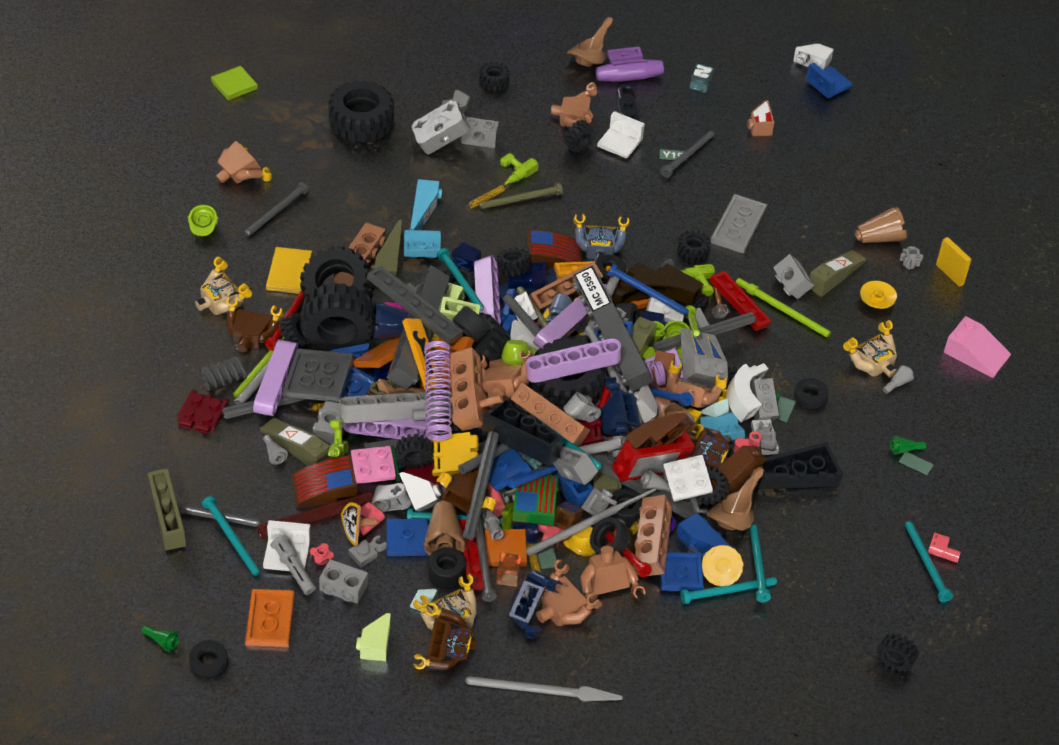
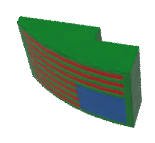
(536, 501)

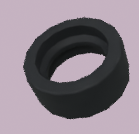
(602, 528)

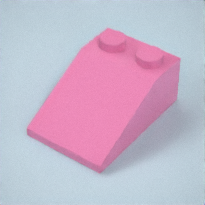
(976, 347)

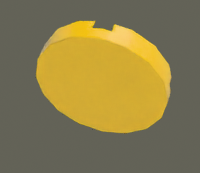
(722, 565)

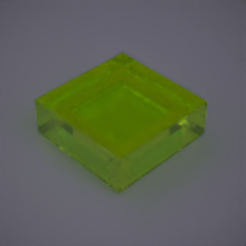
(507, 516)

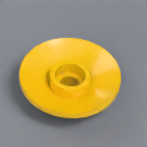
(878, 294)

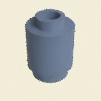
(559, 303)

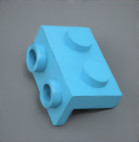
(421, 243)
(726, 424)

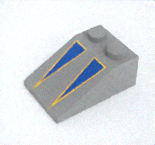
(702, 358)

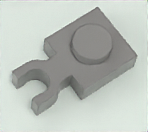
(768, 437)
(366, 552)

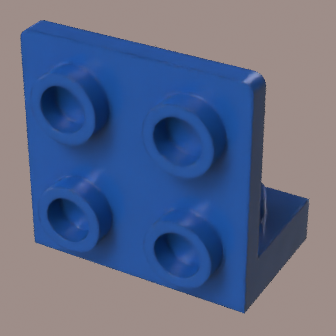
(827, 81)

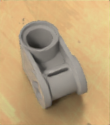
(582, 408)
(389, 497)

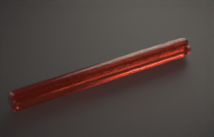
(320, 512)

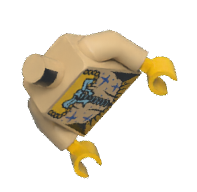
(218, 288)
(875, 354)
(459, 601)

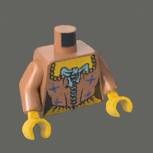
(702, 394)

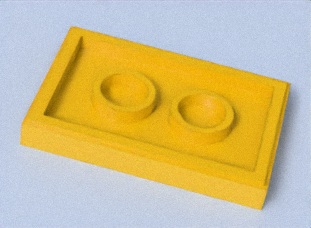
(286, 269)

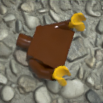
(251, 328)
(461, 489)

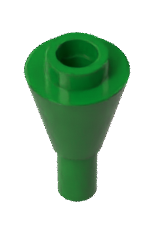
(902, 445)
(166, 639)

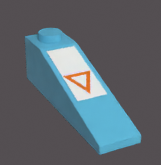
(425, 202)

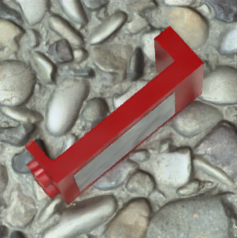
(632, 462)

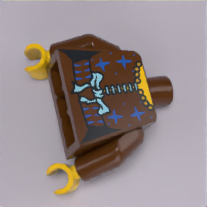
(711, 445)
(448, 641)

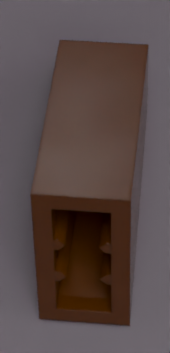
(740, 467)

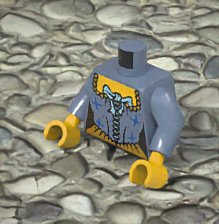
(599, 239)

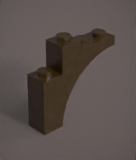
(665, 280)

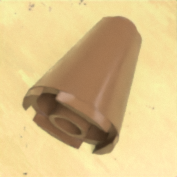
(882, 228)
(444, 529)

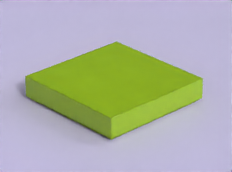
(234, 83)

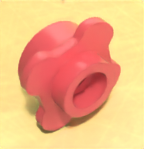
(321, 558)

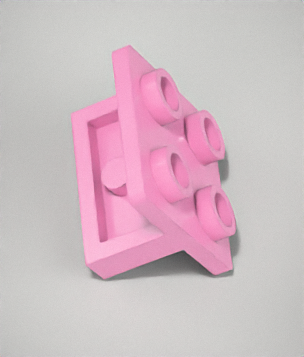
(373, 464)

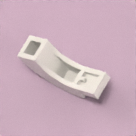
(739, 393)

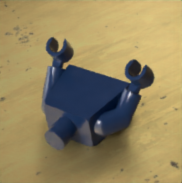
(620, 412)
(526, 598)

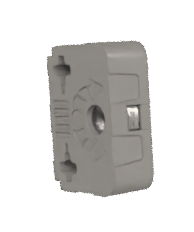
(440, 127)

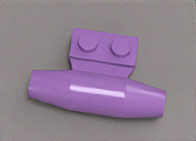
(628, 65)

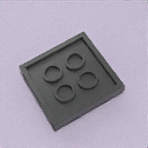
(318, 375)

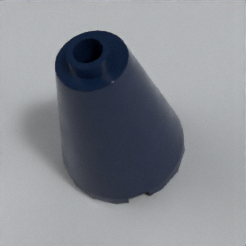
(388, 321)

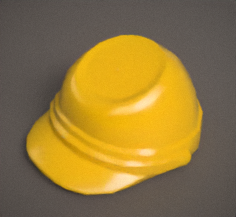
(580, 542)

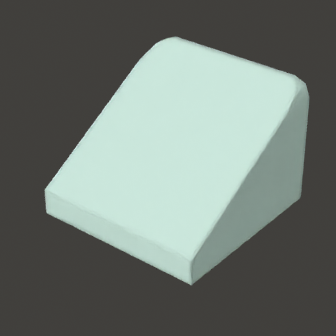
(717, 409)
(431, 594)

